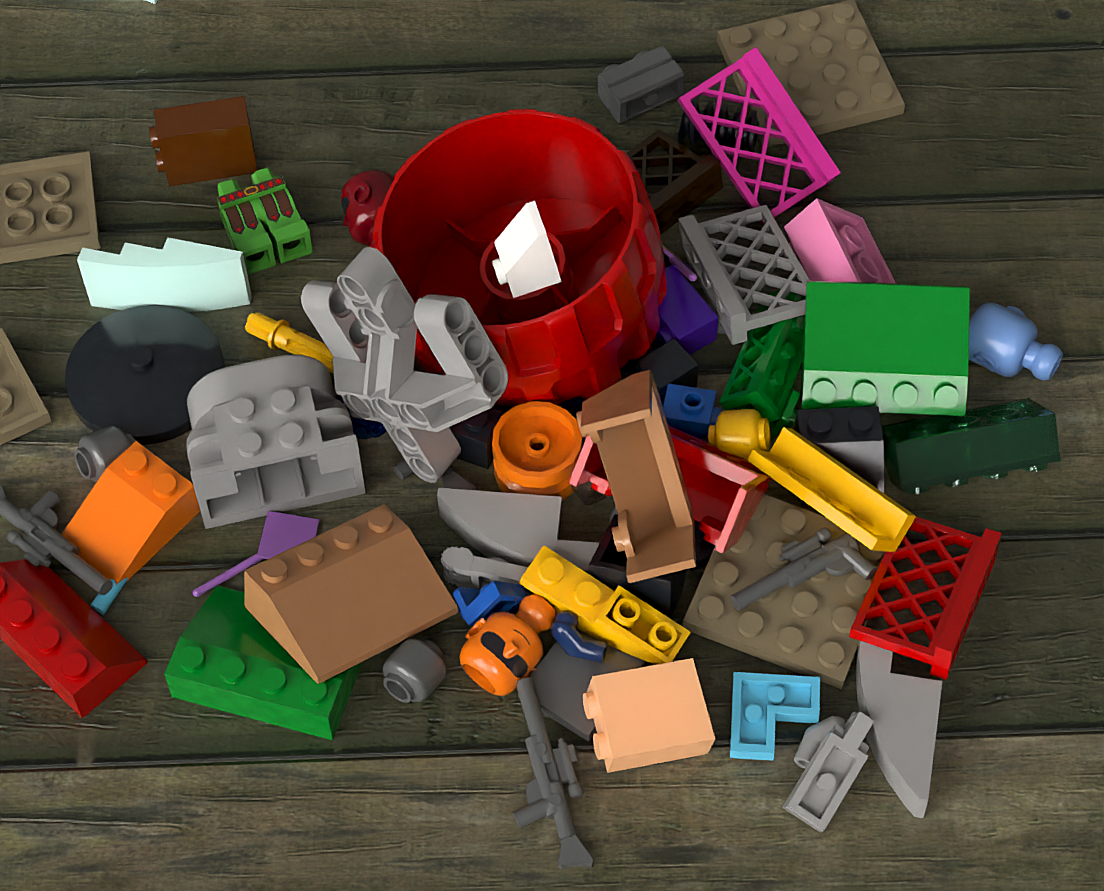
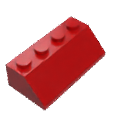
(62, 636)

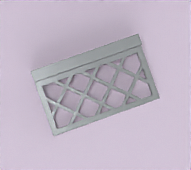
(720, 277)

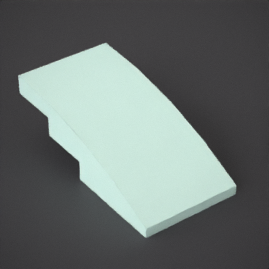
(178, 276)

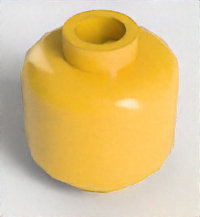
(740, 432)

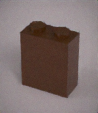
(203, 141)

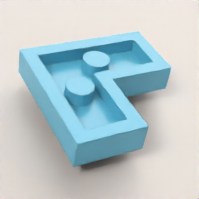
(761, 701)

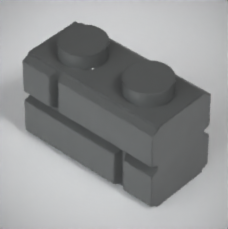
(640, 84)

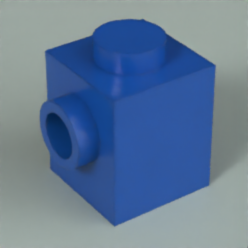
(690, 409)

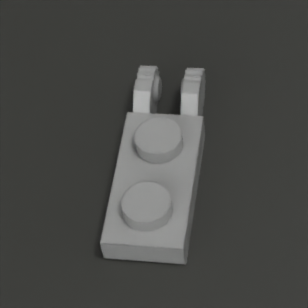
(476, 572)

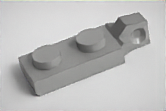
(830, 772)

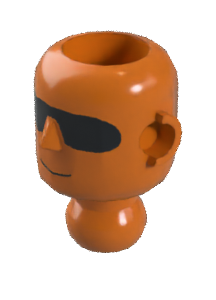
(507, 645)

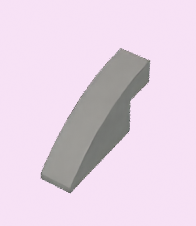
(511, 525)
(903, 726)

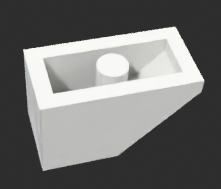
(525, 254)

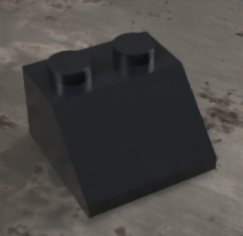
(848, 436)

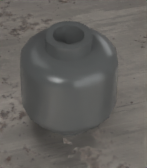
(99, 450)
(414, 670)

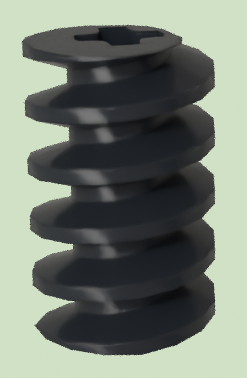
(723, 134)

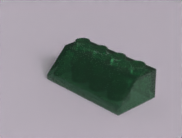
(979, 444)

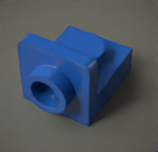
(490, 599)

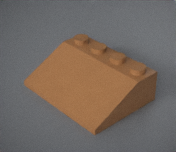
(348, 593)

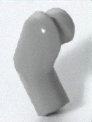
(813, 737)

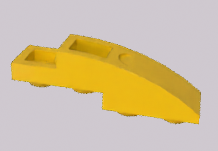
(602, 612)

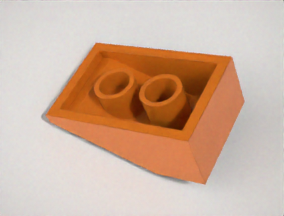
(131, 513)

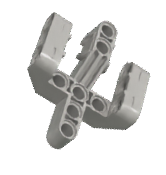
(372, 337)

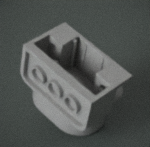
(269, 440)

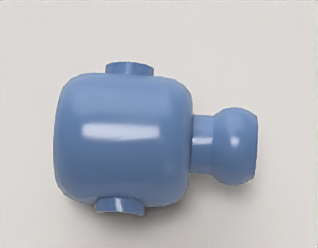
(1007, 342)

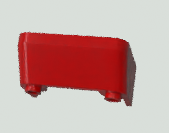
(719, 485)

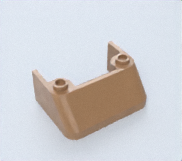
(643, 476)

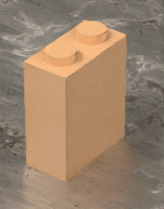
(648, 715)

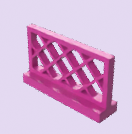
(781, 113)

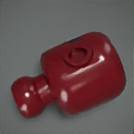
(360, 201)

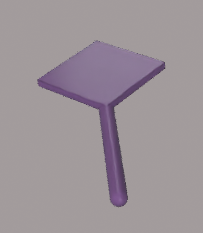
(279, 534)

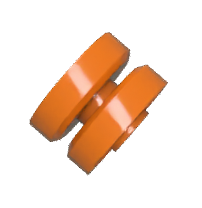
(536, 449)

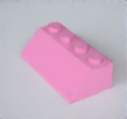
(836, 245)

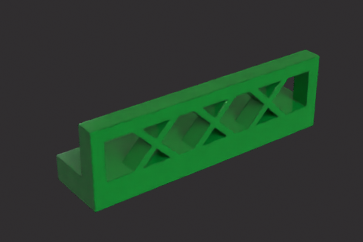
(775, 370)

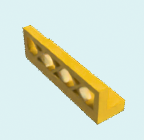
(834, 491)

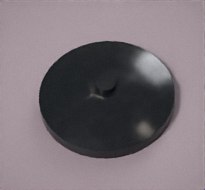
(139, 371)

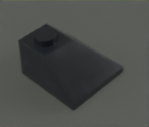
(610, 569)

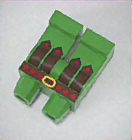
(261, 208)

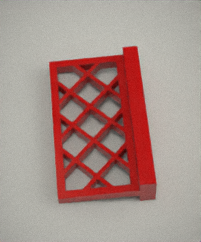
(957, 610)

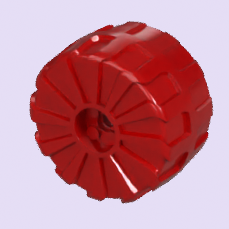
(600, 225)

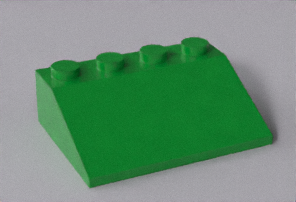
(886, 347)
(241, 669)

